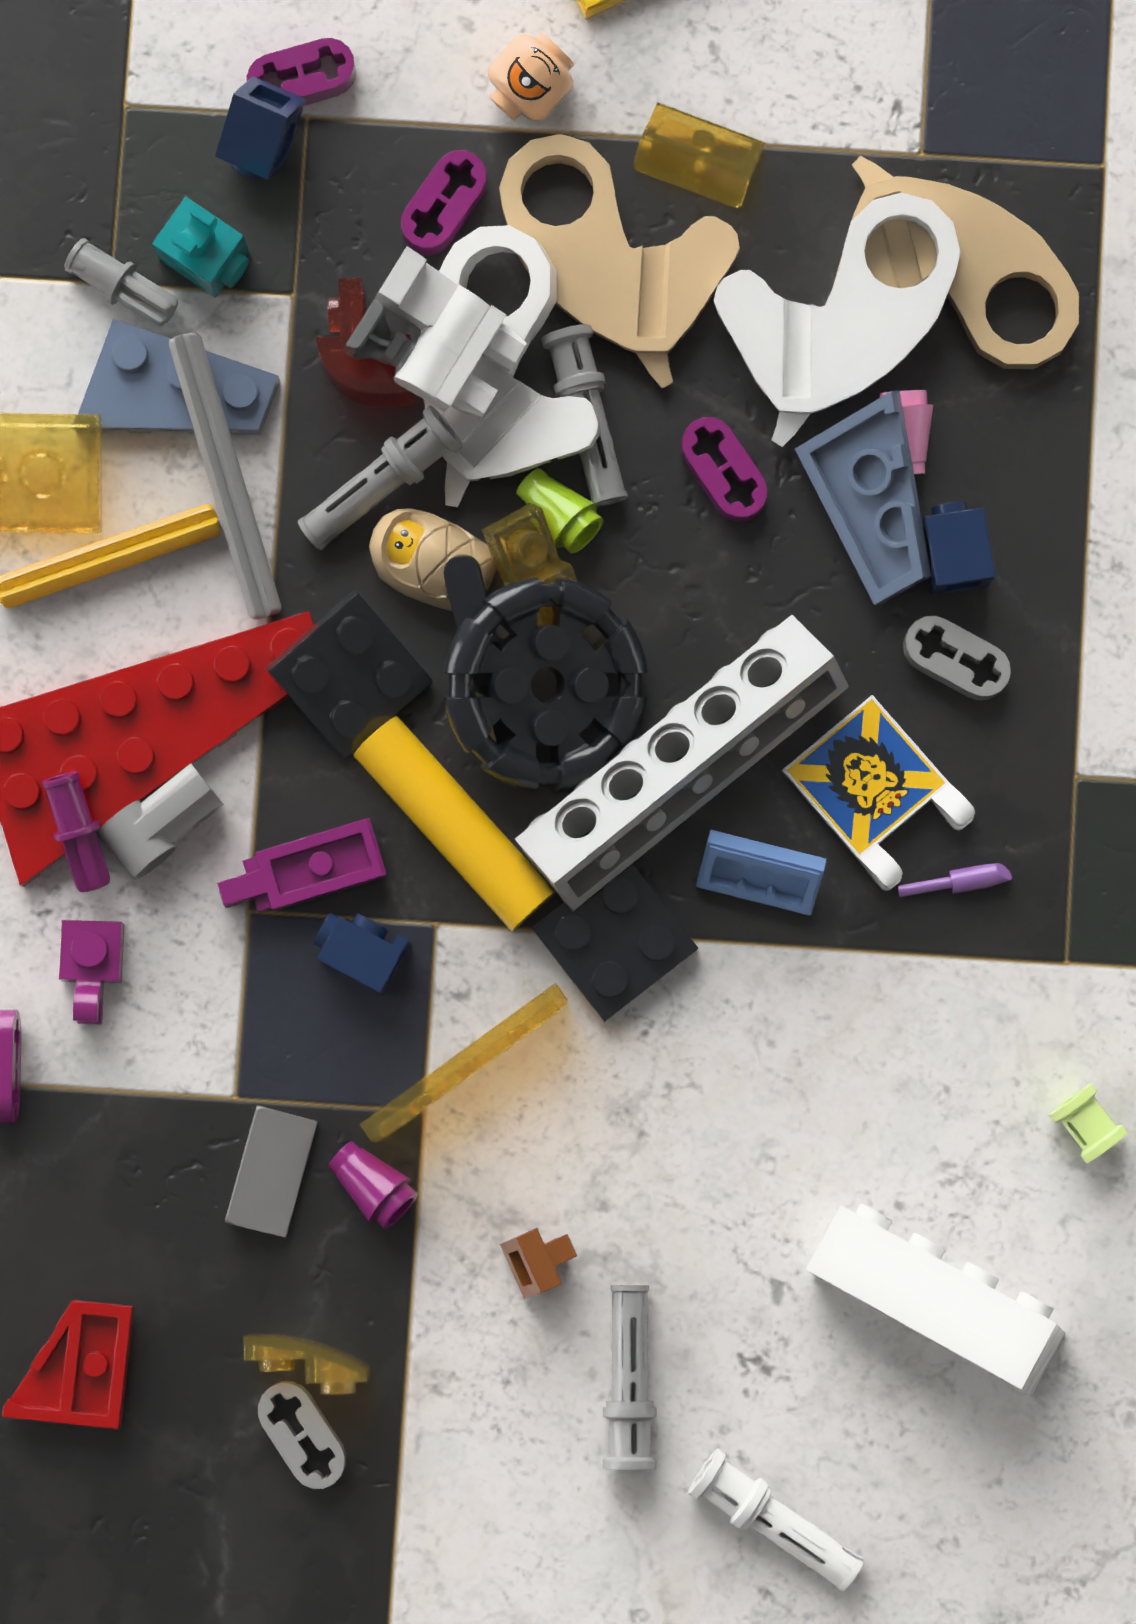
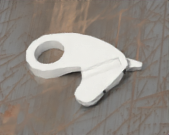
(828, 353)

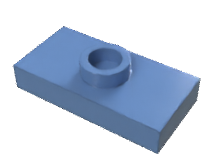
(761, 872)

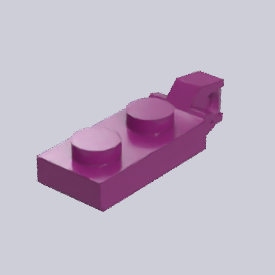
(307, 868)

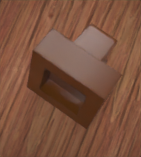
(535, 1261)

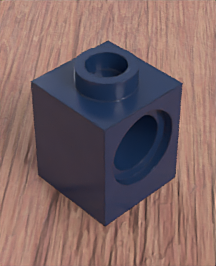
(259, 128)
(957, 548)

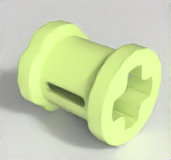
(1088, 1123)

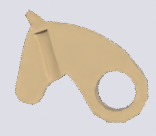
(992, 250)
(626, 294)

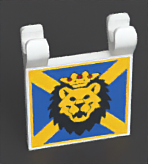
(869, 782)

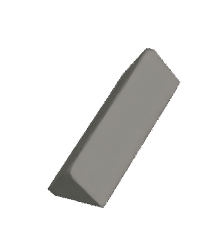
(271, 1171)

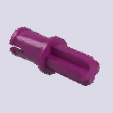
(77, 831)

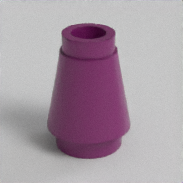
(373, 1185)

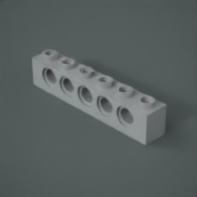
(713, 758)

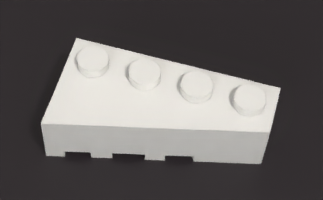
(937, 1299)

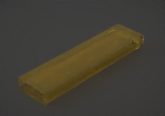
(465, 1064)

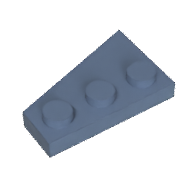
(141, 392)
(871, 495)

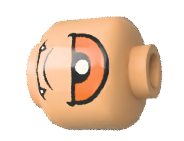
(530, 77)

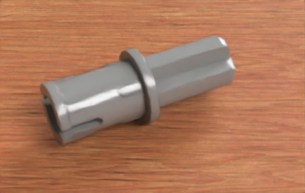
(121, 283)

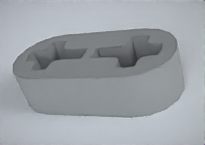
(963, 645)
(290, 1444)

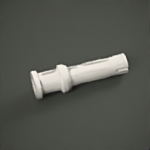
(753, 1506)

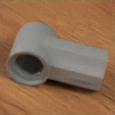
(148, 830)

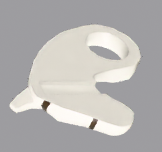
(519, 424)

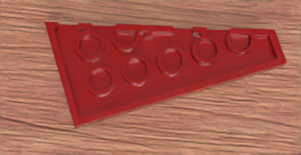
(130, 731)

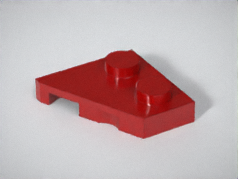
(80, 1369)

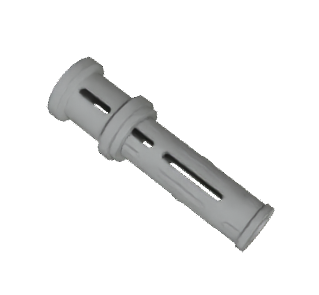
(579, 378)
(401, 462)
(629, 1410)

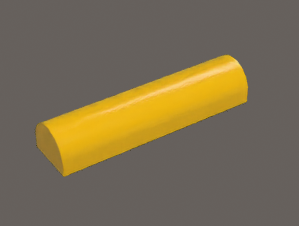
(453, 823)

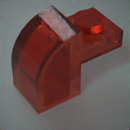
(359, 380)

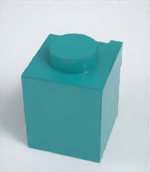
(202, 248)

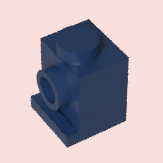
(360, 950)

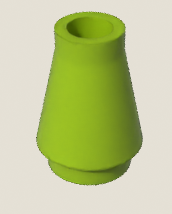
(568, 514)

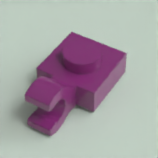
(90, 956)

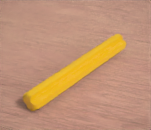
(109, 555)

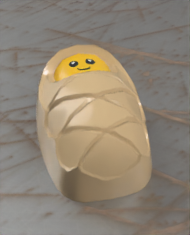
(413, 548)

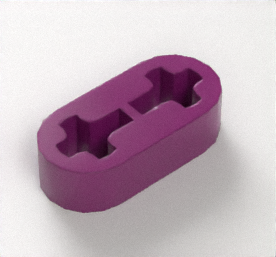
(305, 59)
(455, 210)
(712, 477)
(10, 1066)

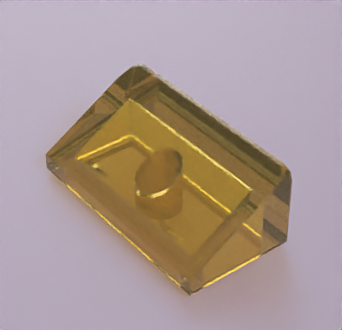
(698, 155)

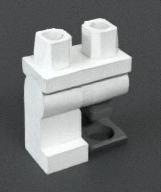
(453, 337)

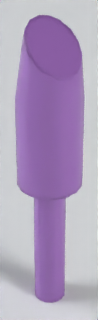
(961, 880)

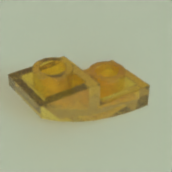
(526, 550)
(323, 1363)

